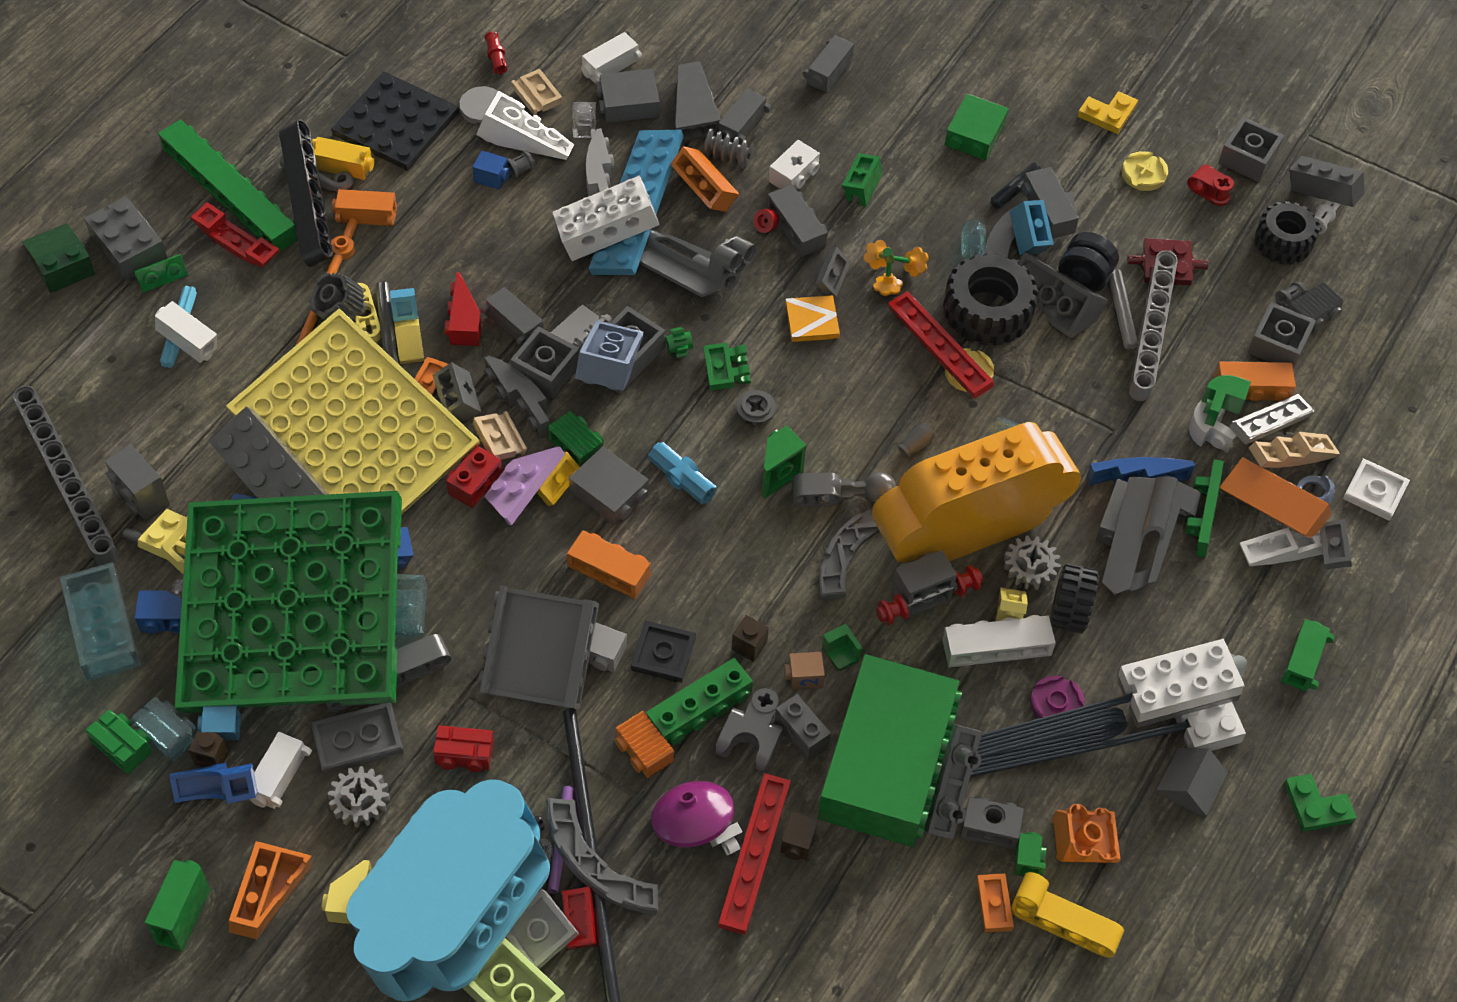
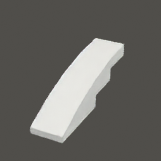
(1280, 547)

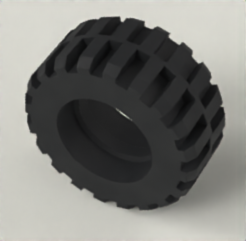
(997, 276)

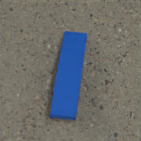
(1139, 467)

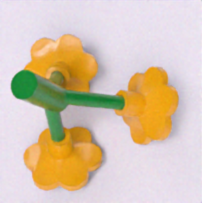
(881, 256)

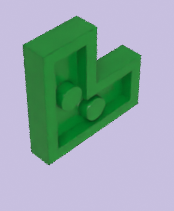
(1313, 810)

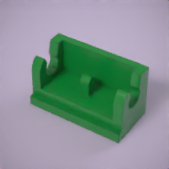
(863, 178)

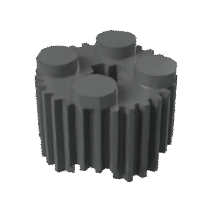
(337, 293)

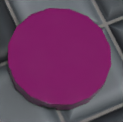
(1055, 696)

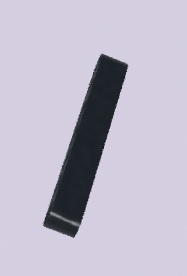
(305, 193)

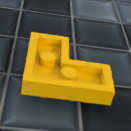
(1111, 116)

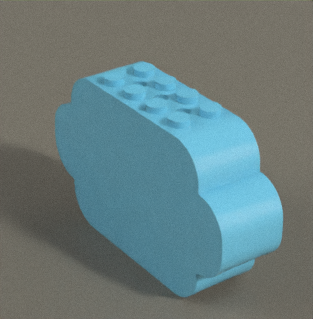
(448, 890)

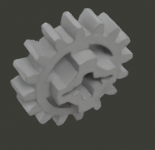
(1044, 567)
(368, 803)

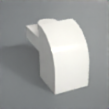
(1219, 435)

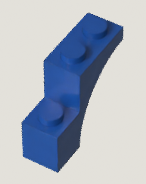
(215, 782)

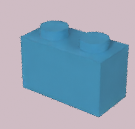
(1031, 227)

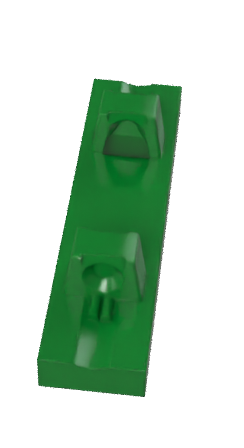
(1202, 527)

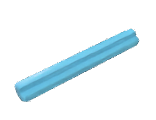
(170, 349)

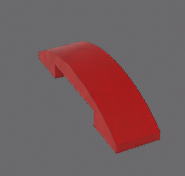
(232, 238)

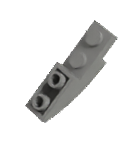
(598, 164)

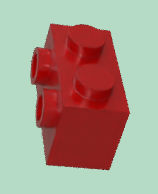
(474, 476)

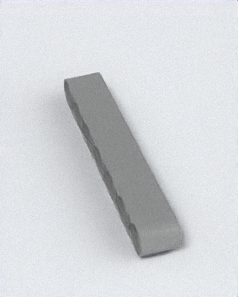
(1153, 334)

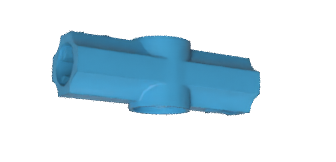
(682, 473)

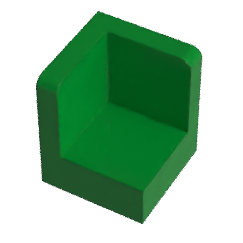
(842, 647)

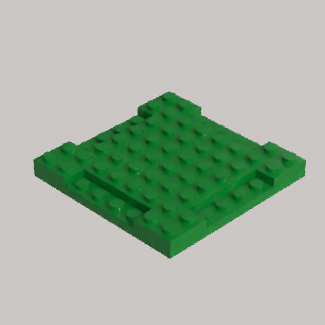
(290, 601)

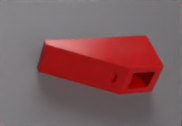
(465, 318)

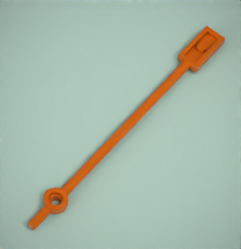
(342, 249)

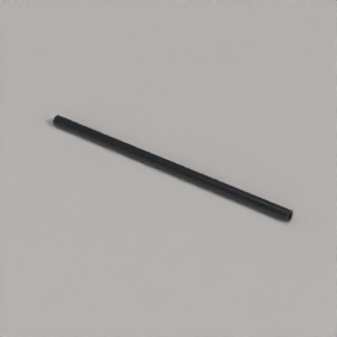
(587, 827)

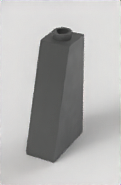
(695, 103)

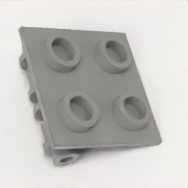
(578, 326)

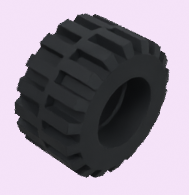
(1290, 219)
(1074, 598)

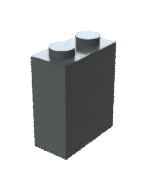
(628, 95)
(609, 486)

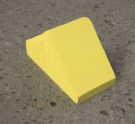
(409, 341)
(1011, 604)

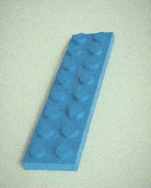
(652, 161)

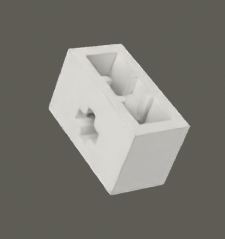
(794, 166)

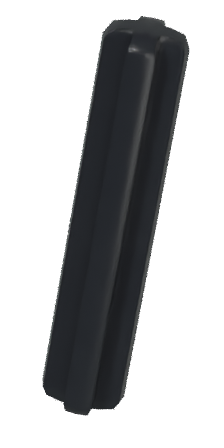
(1012, 187)

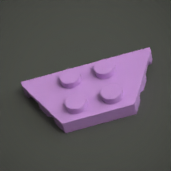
(521, 482)

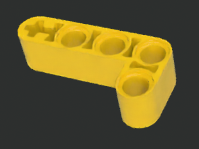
(1065, 918)

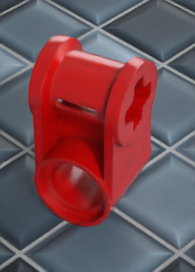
(1209, 183)

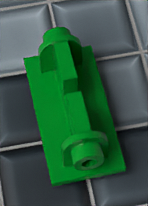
(161, 273)

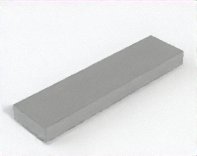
(1271, 419)

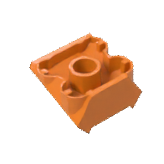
(1086, 835)

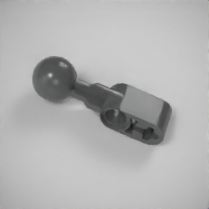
(830, 489)

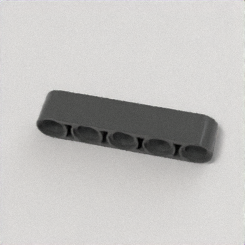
(414, 662)

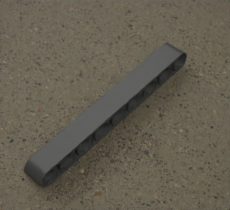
(65, 476)

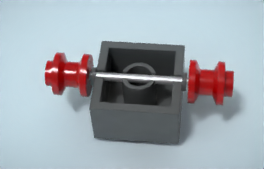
(925, 585)

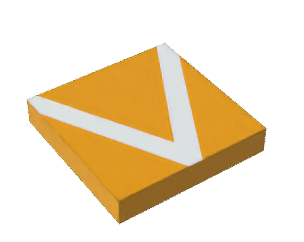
(812, 318)

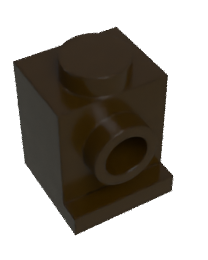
(210, 746)

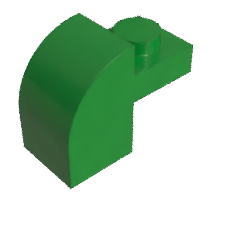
(1225, 393)

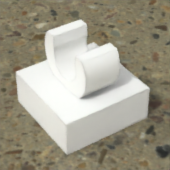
(727, 839)

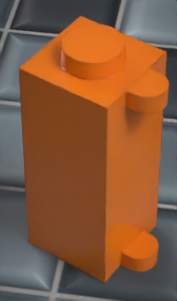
(365, 207)

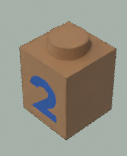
(805, 670)

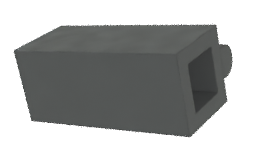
(829, 63)
(744, 115)
(512, 315)
(1110, 519)

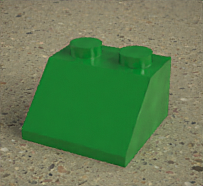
(783, 460)

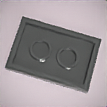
(356, 737)

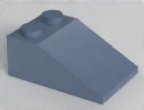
(608, 355)

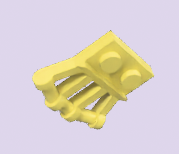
(166, 538)

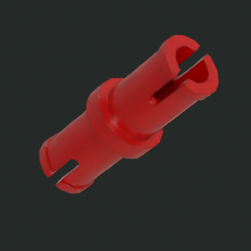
(496, 52)

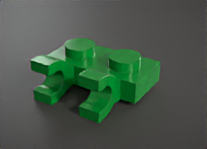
(719, 368)

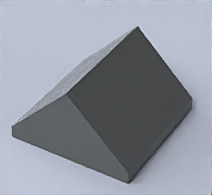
(1193, 779)

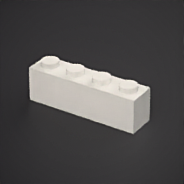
(998, 641)

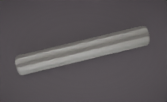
(1123, 310)

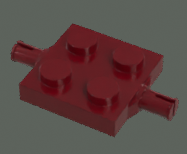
(1180, 248)

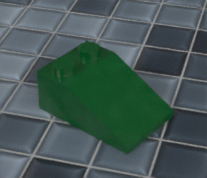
(59, 257)

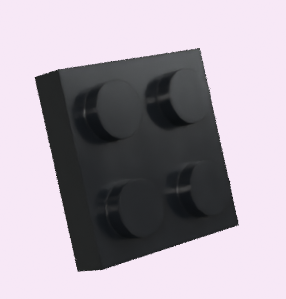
(663, 651)

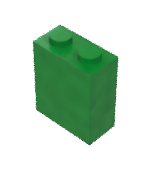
(976, 126)
(178, 905)

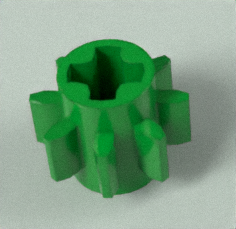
(679, 342)

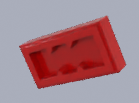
(580, 912)

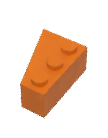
(265, 887)

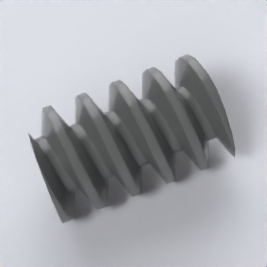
(727, 150)

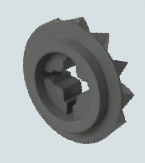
(755, 398)

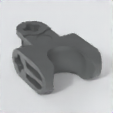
(753, 727)

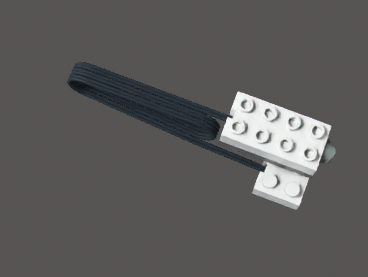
(1184, 685)

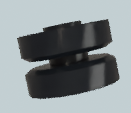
(1089, 260)

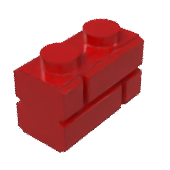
(463, 748)

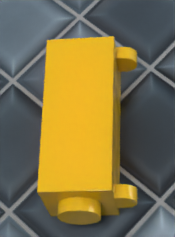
(339, 156)

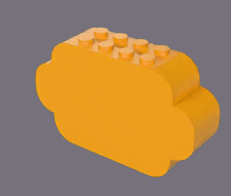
(976, 494)

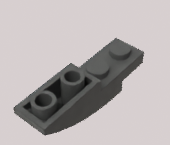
(518, 390)

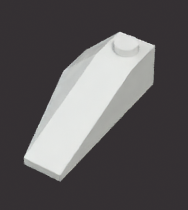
(512, 127)

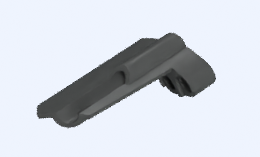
(706, 270)
(1146, 507)

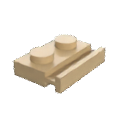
(536, 92)
(499, 435)

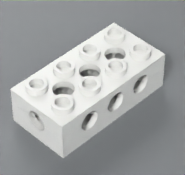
(605, 218)

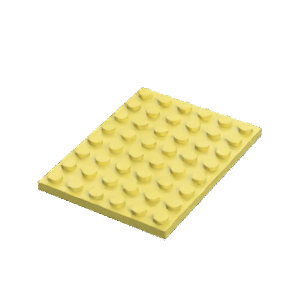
(357, 415)

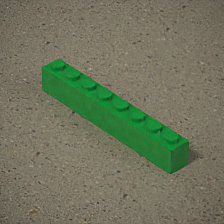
(228, 185)

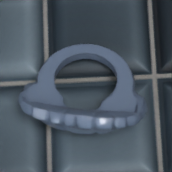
(1324, 482)

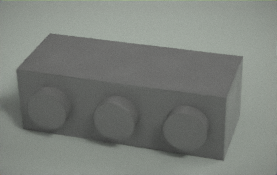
(1327, 181)
(1045, 186)
(798, 220)

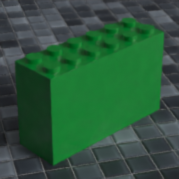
(890, 751)

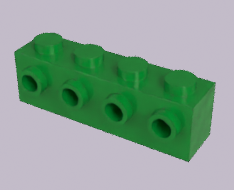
(701, 701)

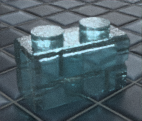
(165, 728)

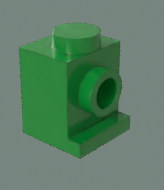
(1029, 854)

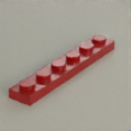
(941, 345)
(754, 854)

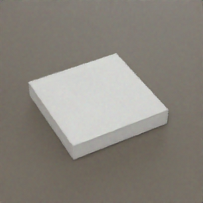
(1376, 489)

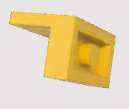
(558, 480)

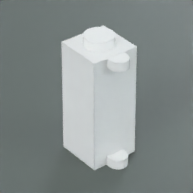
(610, 57)
(186, 332)
(278, 769)

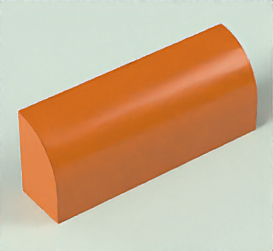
(1277, 498)

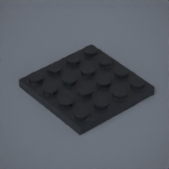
(395, 120)

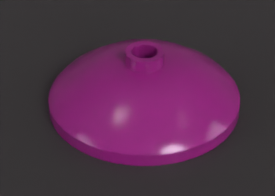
(692, 814)

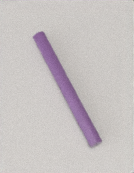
(557, 861)

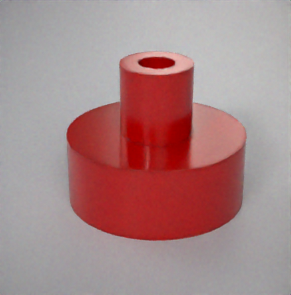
(765, 220)

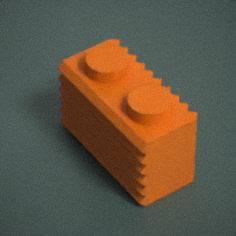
(644, 744)

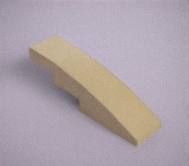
(1294, 451)

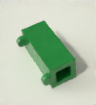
(1306, 655)

